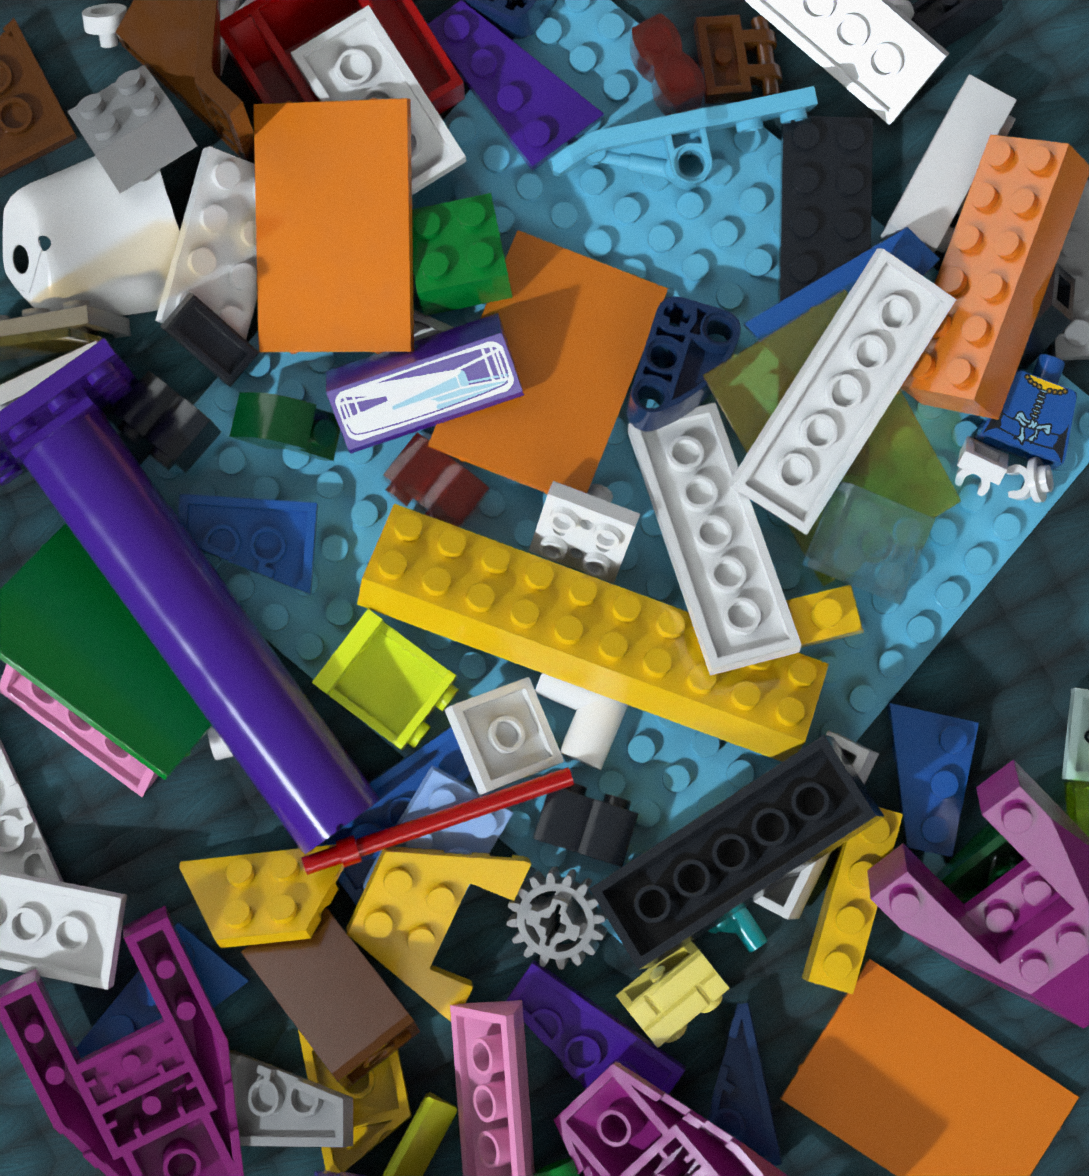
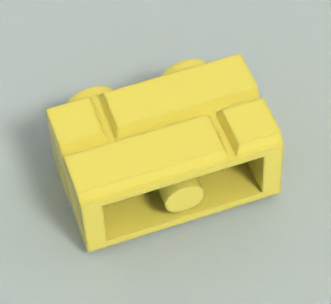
(673, 994)

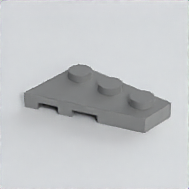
(74, 315)
(287, 1108)

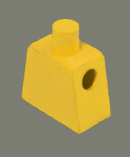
(826, 616)

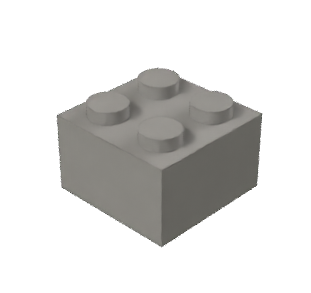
(132, 128)

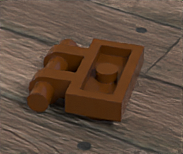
(724, 61)

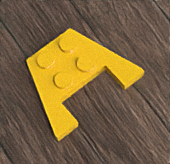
(412, 906)

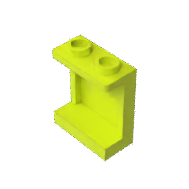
(387, 681)

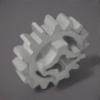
(540, 915)

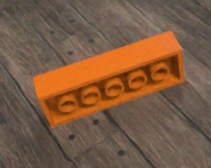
(998, 272)

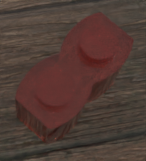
(659, 59)
(434, 483)

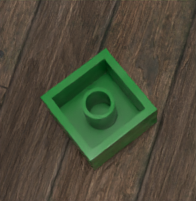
(458, 255)

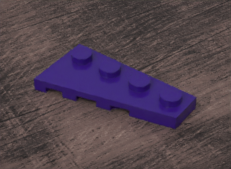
(516, 90)
(587, 1035)

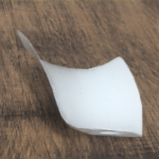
(102, 241)

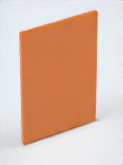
(334, 226)
(576, 348)
(925, 1087)

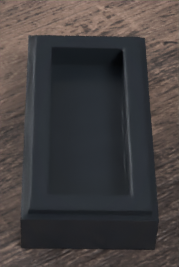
(209, 339)

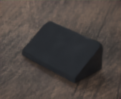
(952, 19)

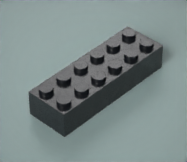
(736, 852)

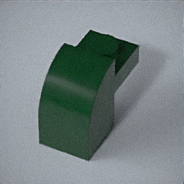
(285, 424)

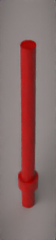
(350, 850)

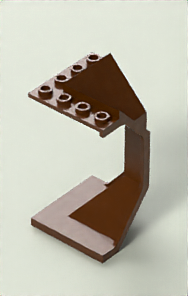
(183, 51)

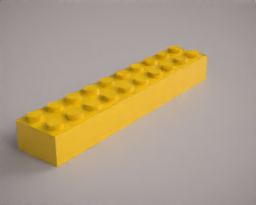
(583, 633)

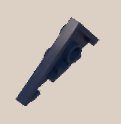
(741, 1092)

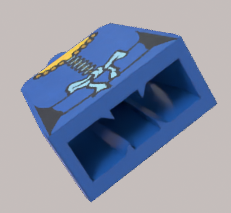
(1034, 416)

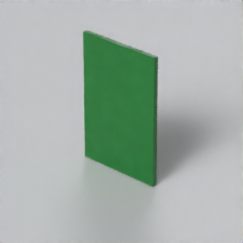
(90, 654)

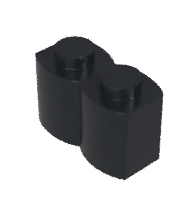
(165, 422)
(586, 824)

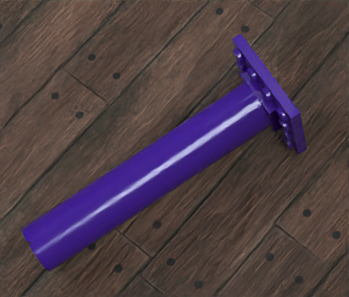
(179, 595)

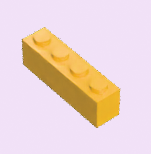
(847, 907)

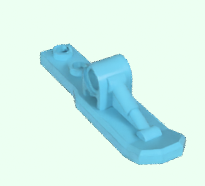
(659, 142)

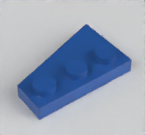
(256, 534)
(932, 775)

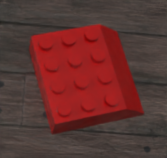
(269, 30)

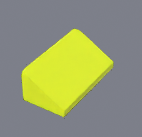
(421, 1137)

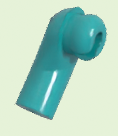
(745, 927)

